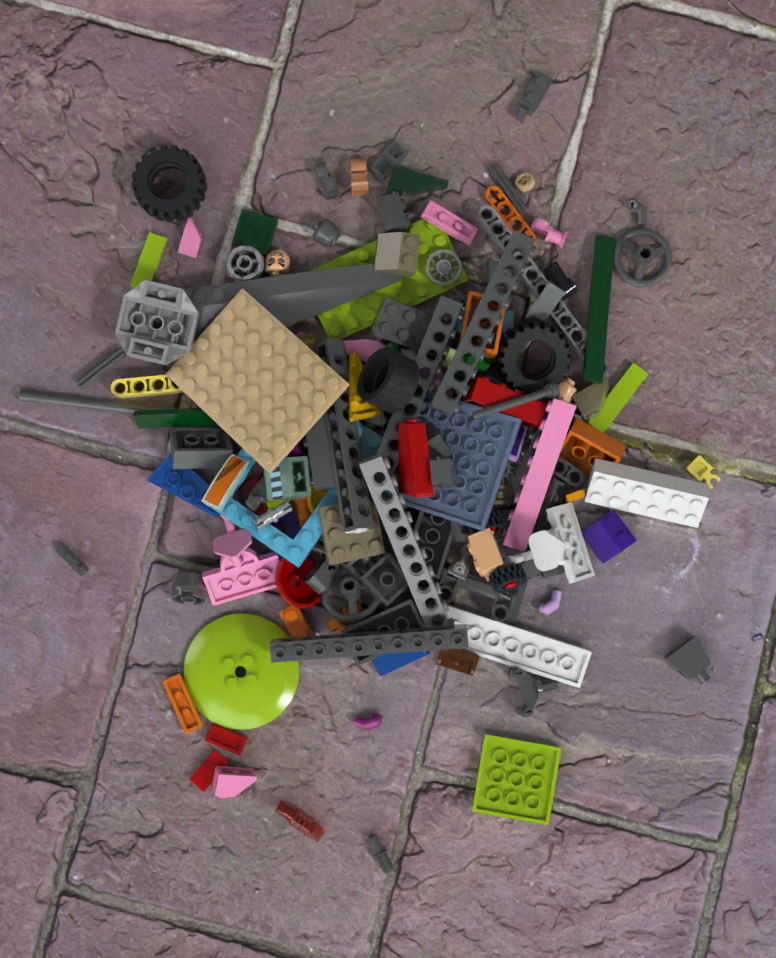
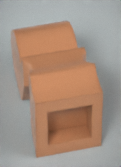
(359, 177)

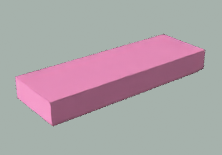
(449, 222)

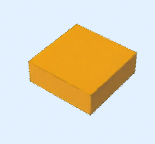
(574, 496)

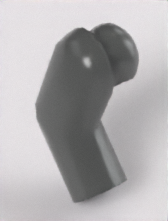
(640, 210)

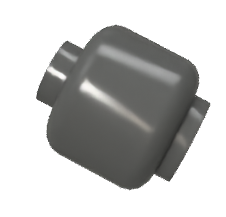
(326, 232)

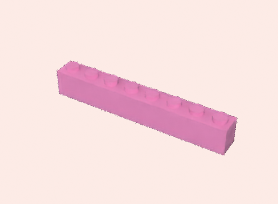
(539, 474)

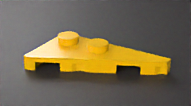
(357, 407)

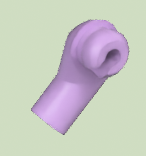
(551, 605)

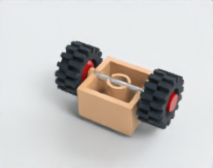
(489, 558)

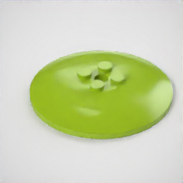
(212, 679)

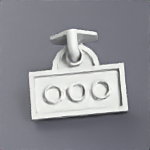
(559, 546)

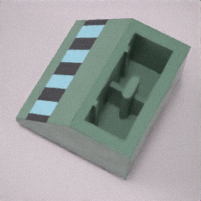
(288, 480)

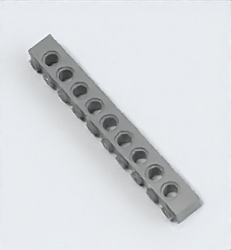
(420, 594)

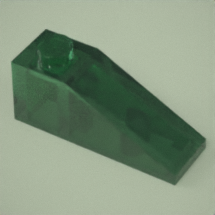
(411, 182)

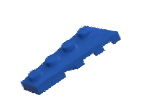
(183, 484)

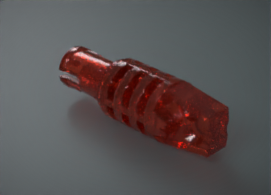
(301, 821)

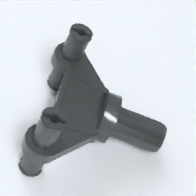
(530, 689)

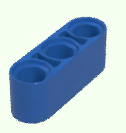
(390, 662)

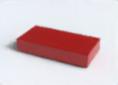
(226, 739)
(205, 773)

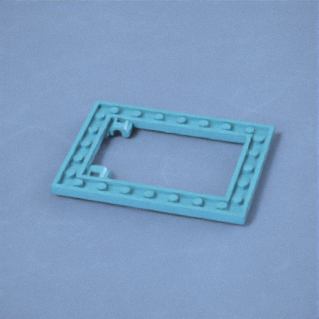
(298, 549)

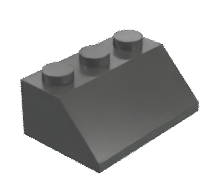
(199, 447)

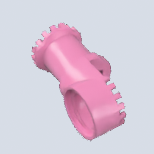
(552, 235)

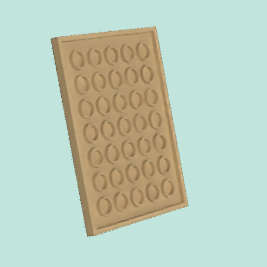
(257, 380)

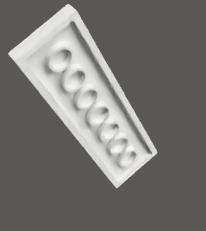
(522, 648)

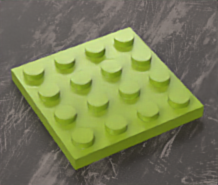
(516, 779)

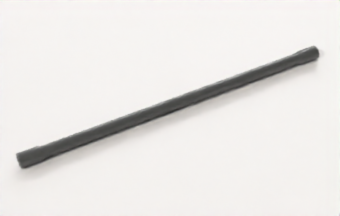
(36, 397)

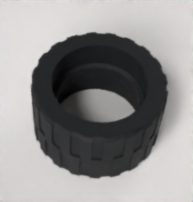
(388, 380)

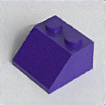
(608, 536)

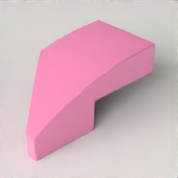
(190, 240)

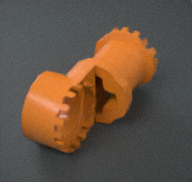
(303, 510)
(335, 625)

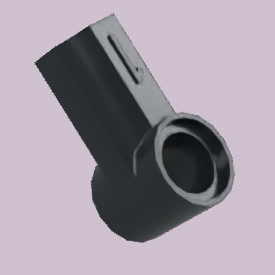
(557, 276)

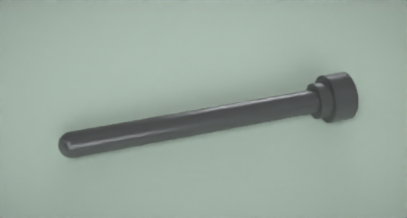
(551, 391)

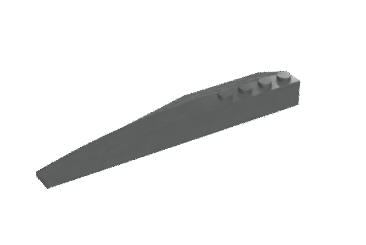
(293, 296)

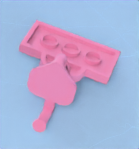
(238, 574)

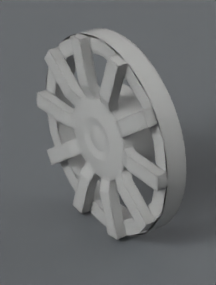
(443, 267)

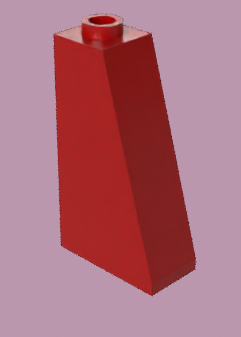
(414, 460)

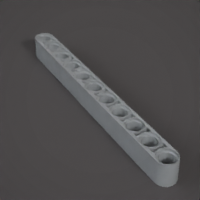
(533, 285)

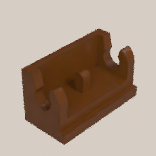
(458, 660)

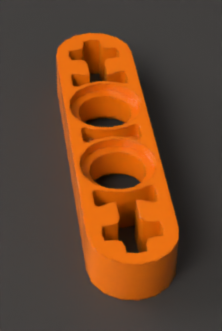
(512, 216)

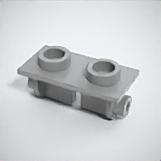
(461, 563)

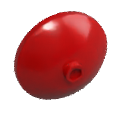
(291, 583)

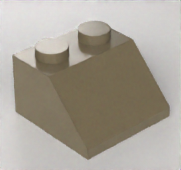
(397, 253)

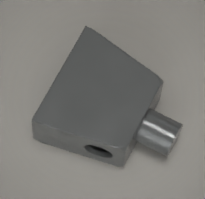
(690, 660)

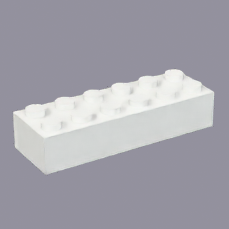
(647, 493)

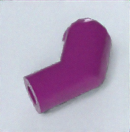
(369, 724)

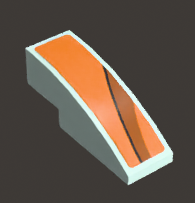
(225, 482)

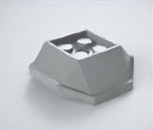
(137, 318)

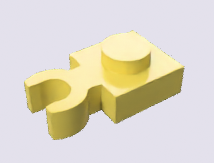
(700, 470)

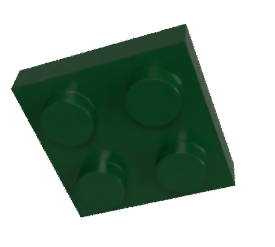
(255, 231)

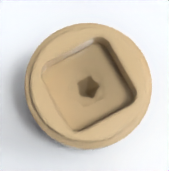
(525, 182)

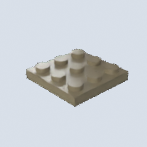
(346, 547)

